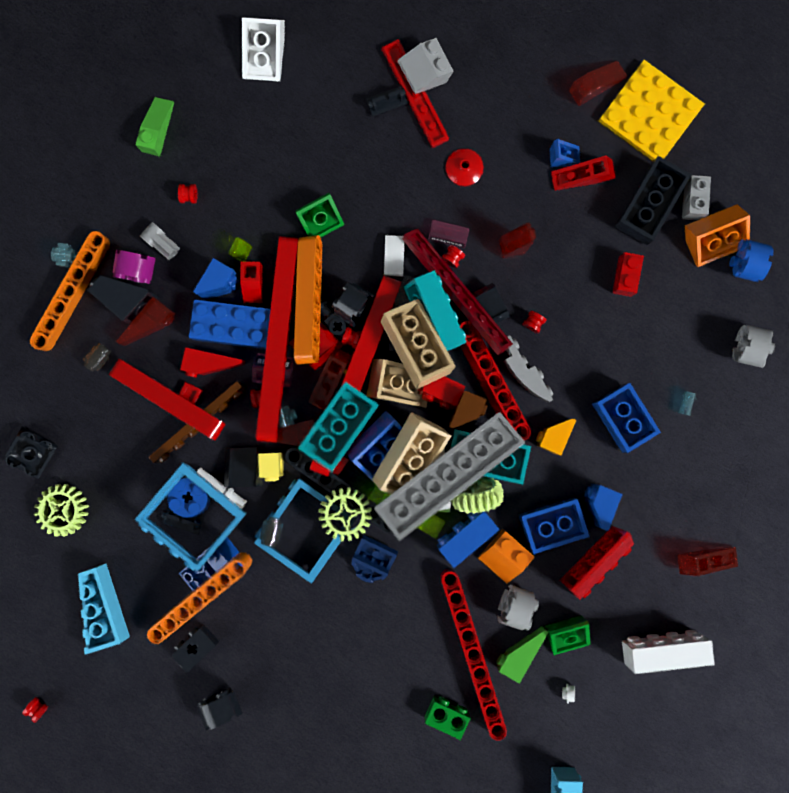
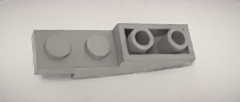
(528, 378)

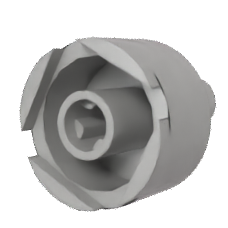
(753, 345)
(517, 608)

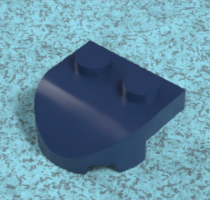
(373, 560)

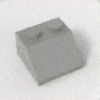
(426, 66)

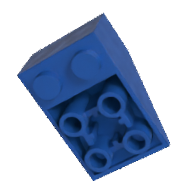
(221, 556)

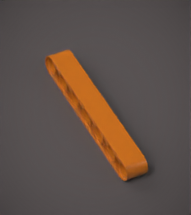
(61, 295)
(308, 300)
(165, 626)

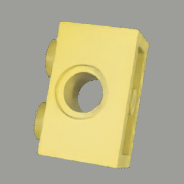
(271, 466)

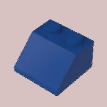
(217, 281)
(602, 504)

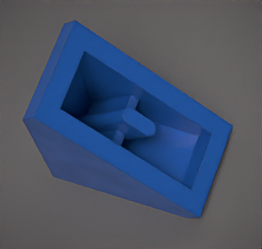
(564, 154)

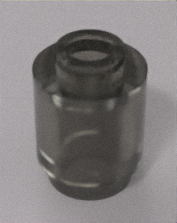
(96, 357)
(271, 531)

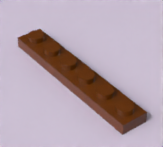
(176, 441)

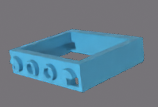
(283, 503)
(163, 538)

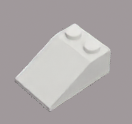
(262, 48)

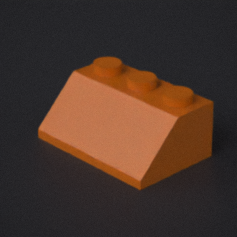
(717, 234)

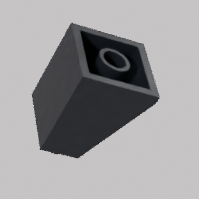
(120, 297)

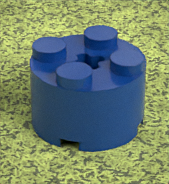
(751, 260)
(190, 508)

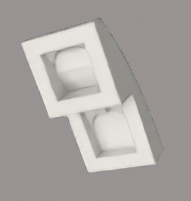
(394, 256)

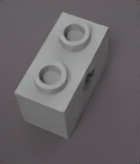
(696, 198)

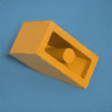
(556, 436)

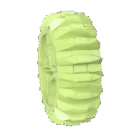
(480, 496)
(67, 515)
(328, 517)

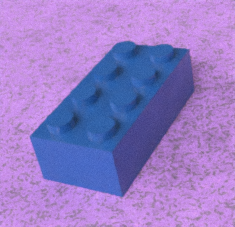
(229, 324)

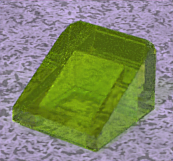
(240, 250)

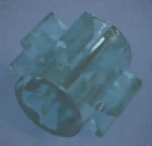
(63, 255)
(287, 416)

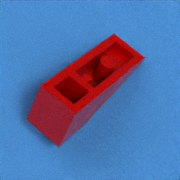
(584, 173)
(205, 363)

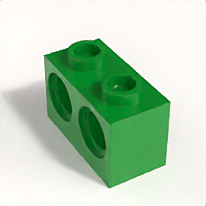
(444, 721)

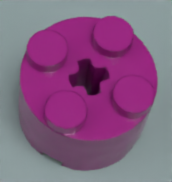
(133, 266)

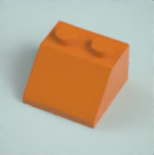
(506, 556)

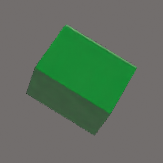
(320, 216)
(568, 634)

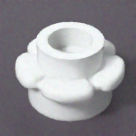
(568, 693)

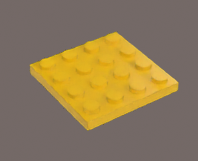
(651, 112)

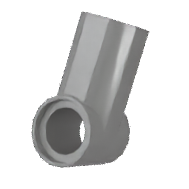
(156, 238)

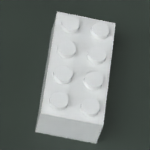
(667, 652)

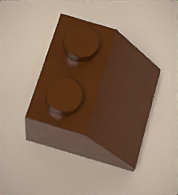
(468, 409)

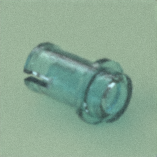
(687, 402)

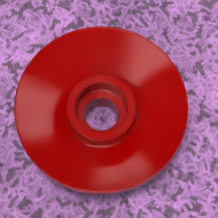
(460, 175)

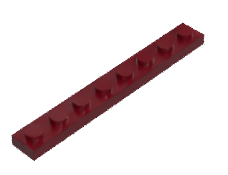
(458, 292)

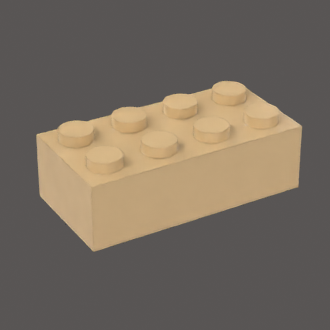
(417, 343)
(412, 452)

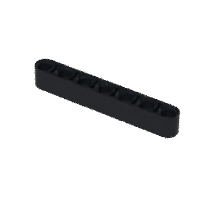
(336, 480)

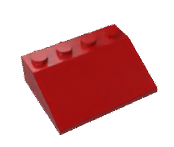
(598, 561)

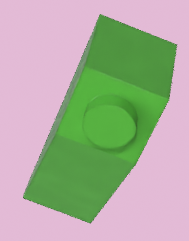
(155, 126)
(519, 656)

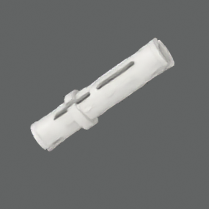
(226, 491)

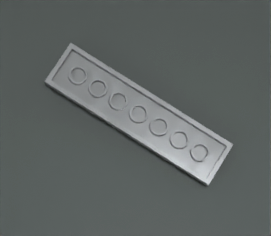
(449, 476)

